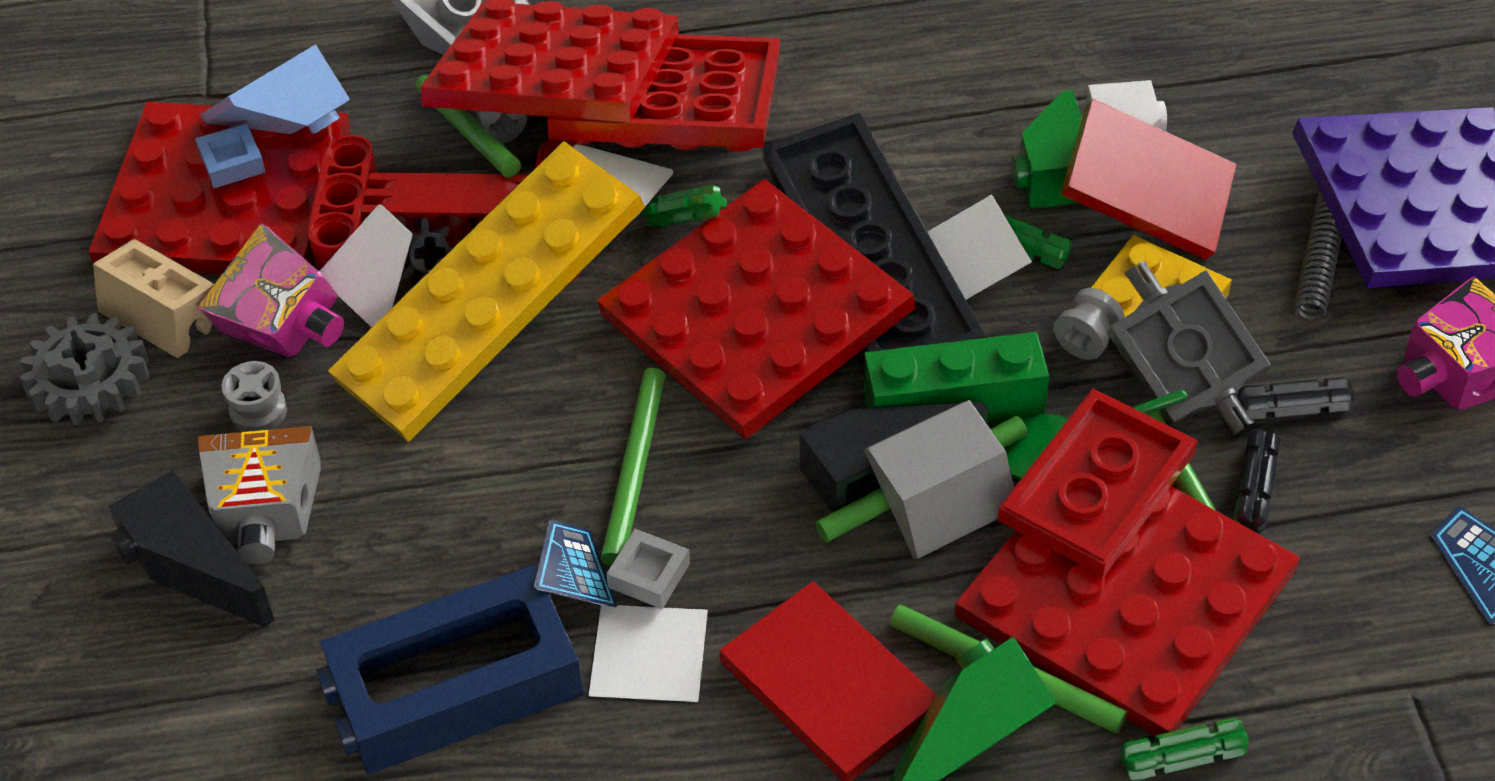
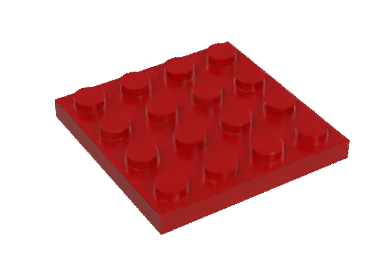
(552, 61)
(702, 96)
(173, 208)
(756, 307)
(1149, 628)

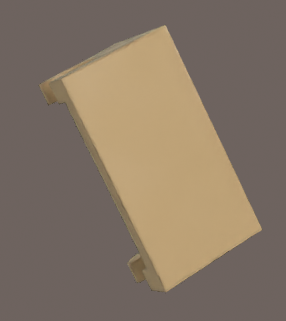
(151, 295)

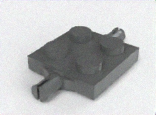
(1190, 343)

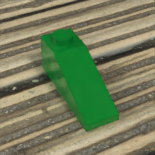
(974, 711)

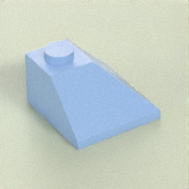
(285, 99)

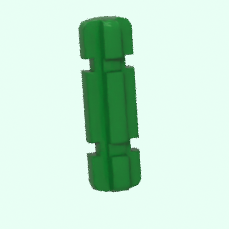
(684, 206)
(1052, 250)
(1184, 749)

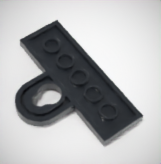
(852, 190)

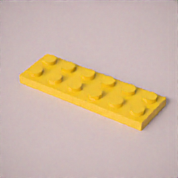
(486, 290)

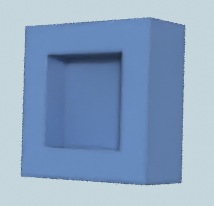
(230, 155)

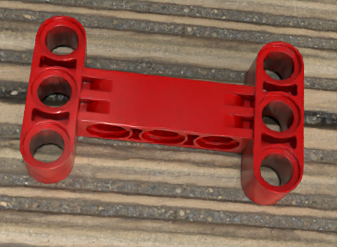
(353, 188)

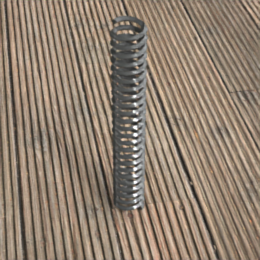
(1323, 253)

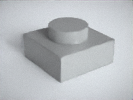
(648, 568)

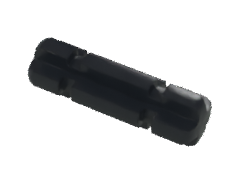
(1297, 398)
(1257, 480)

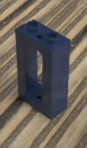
(461, 705)

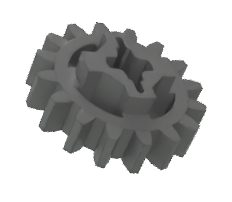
(57, 376)

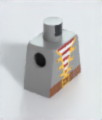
(260, 486)

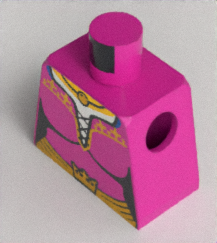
(273, 298)
(1454, 348)

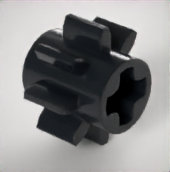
(438, 249)

